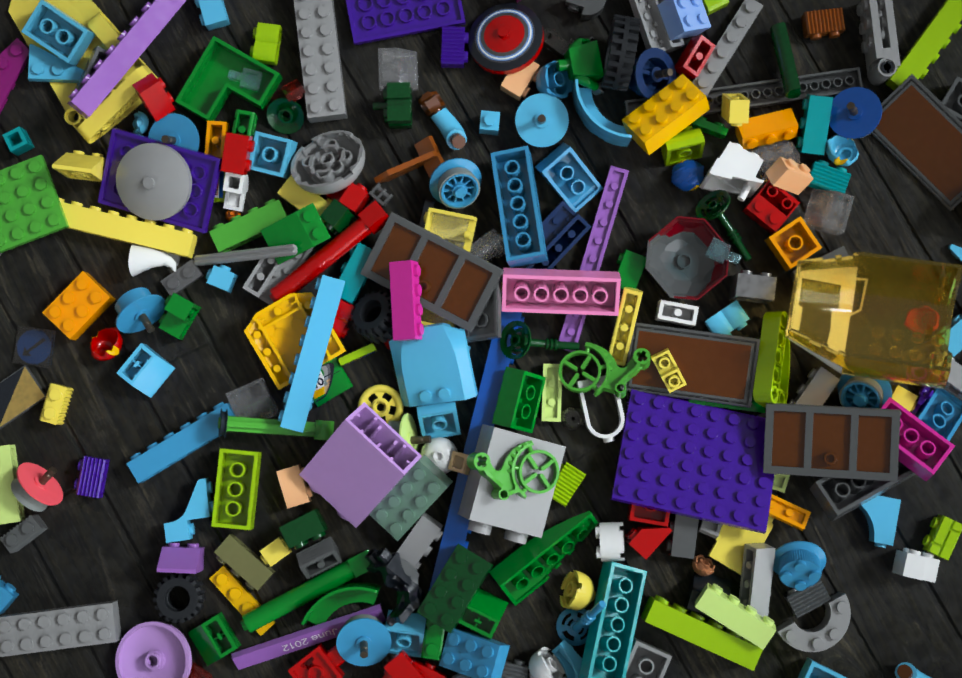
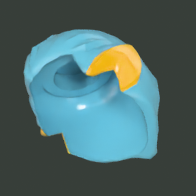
(841, 150)

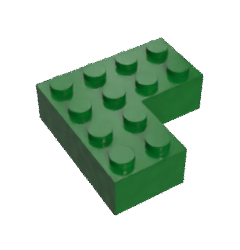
(210, 86)

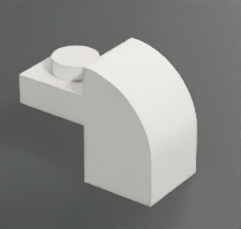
(236, 188)

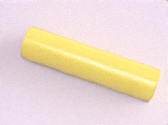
(625, 324)

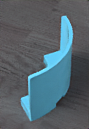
(595, 121)

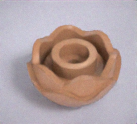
(702, 565)

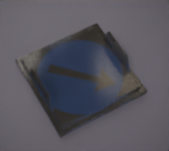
(34, 346)

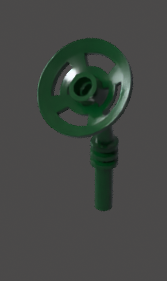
(717, 212)
(525, 343)

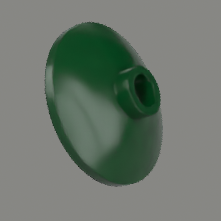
(282, 122)

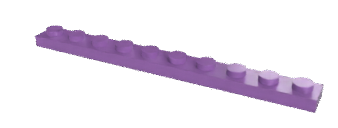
(597, 243)

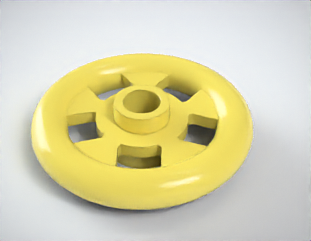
(379, 391)

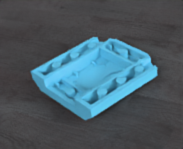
(435, 367)

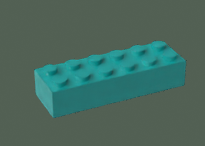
(613, 630)

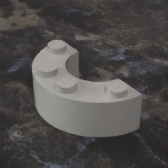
(826, 633)

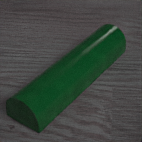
(785, 60)

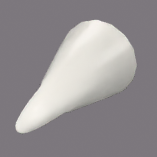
(145, 258)

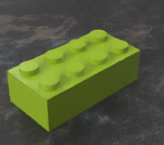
(236, 489)

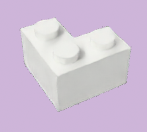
(914, 565)

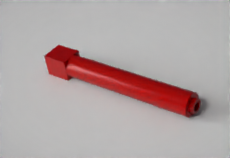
(370, 221)

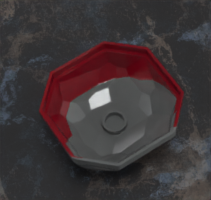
(678, 259)

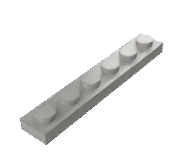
(727, 45)

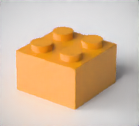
(793, 243)

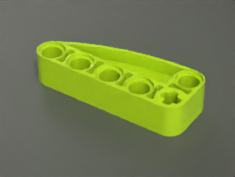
(773, 361)

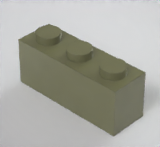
(243, 562)

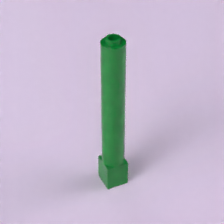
(305, 592)

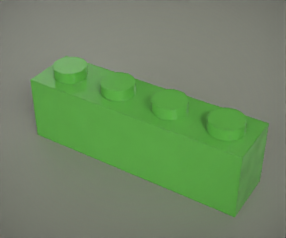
(248, 227)

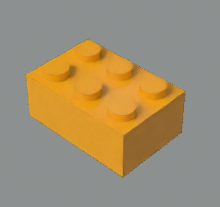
(79, 305)

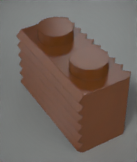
(823, 23)

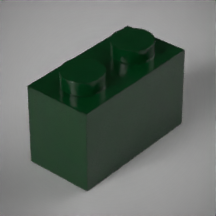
(337, 217)

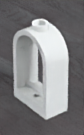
(607, 437)

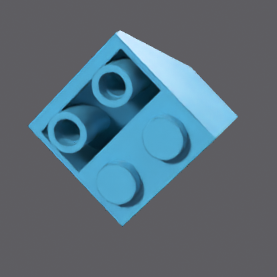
(146, 370)

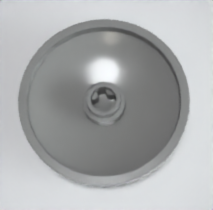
(154, 181)

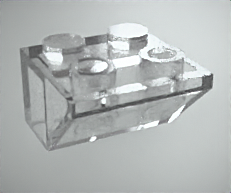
(828, 211)
(253, 400)

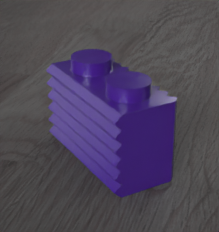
(453, 47)
(92, 476)

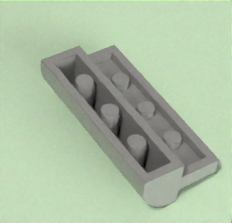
(652, 26)
(269, 273)

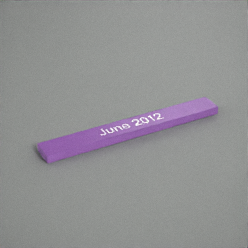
(298, 640)

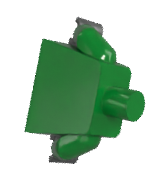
(583, 63)

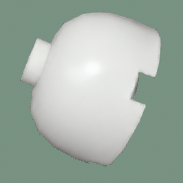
(439, 452)
(544, 665)

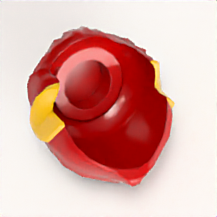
(106, 344)

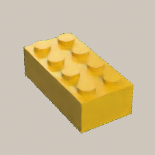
(666, 114)

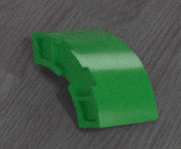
(339, 597)

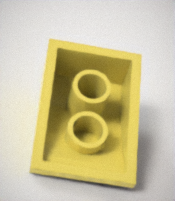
(81, 166)

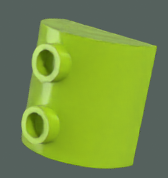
(684, 146)

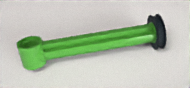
(318, 430)

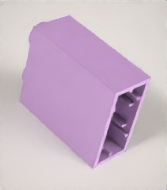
(359, 465)

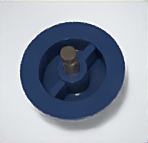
(652, 72)

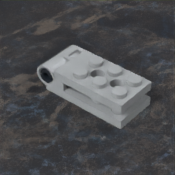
(879, 39)

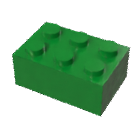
(519, 400)

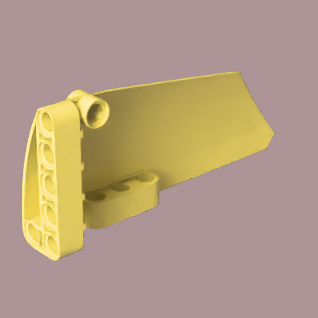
(122, 98)

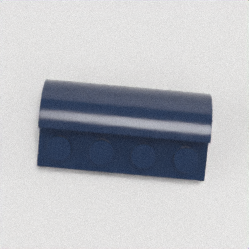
(561, 232)

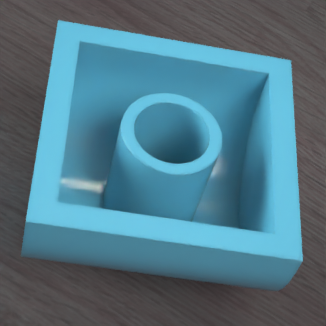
(439, 420)

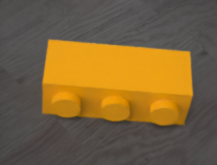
(767, 129)

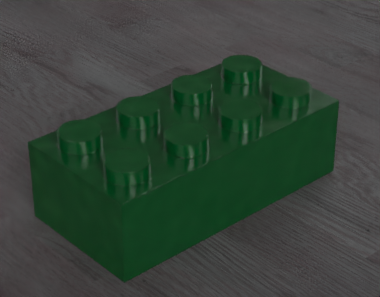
(454, 588)

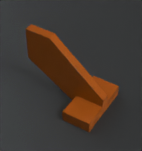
(428, 156)

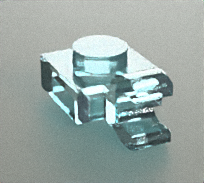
(248, 79)
(720, 251)

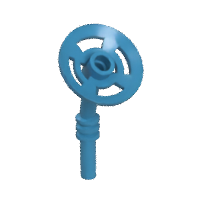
(577, 623)

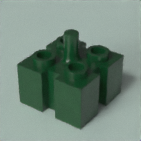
(397, 105)

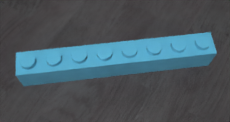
(312, 354)

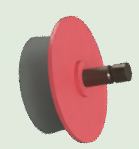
(36, 487)

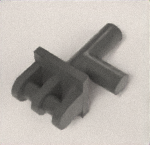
(383, 193)

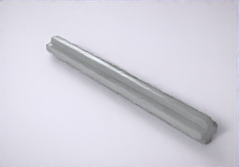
(245, 255)

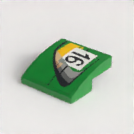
(331, 382)

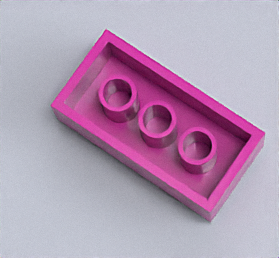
(919, 445)

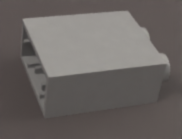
(515, 515)

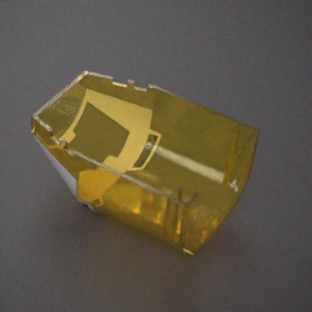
(876, 316)

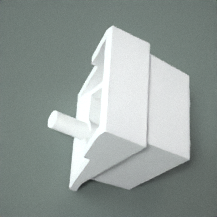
(734, 172)

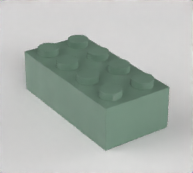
(411, 497)

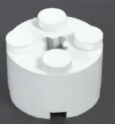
(611, 541)

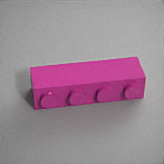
(406, 300)

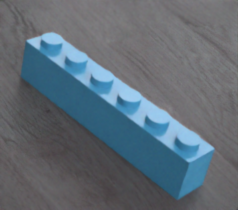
(177, 445)

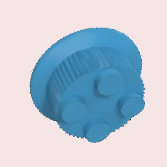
(799, 564)

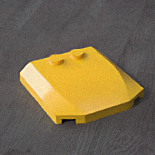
(277, 335)

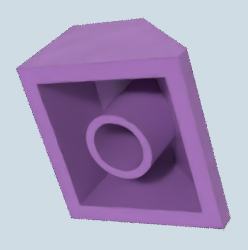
(181, 558)

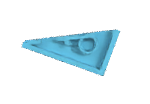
(50, 68)

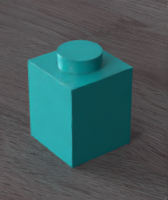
(18, 141)

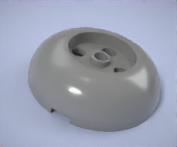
(328, 162)

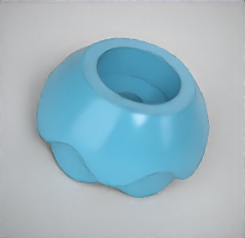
(140, 123)

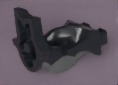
(400, 576)

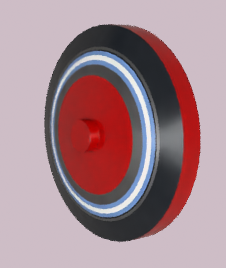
(506, 38)

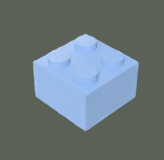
(683, 18)

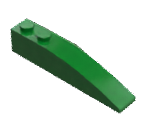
(532, 562)

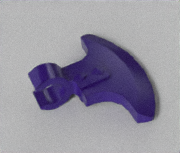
(924, 394)

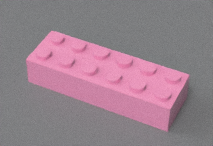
(561, 291)

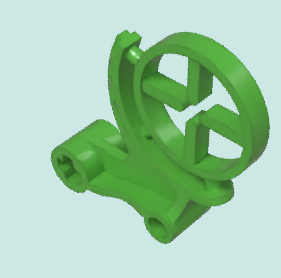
(615, 376)
(504, 478)

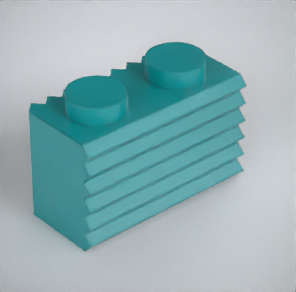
(828, 177)

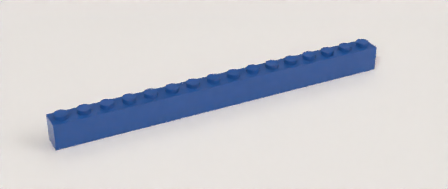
(496, 363)

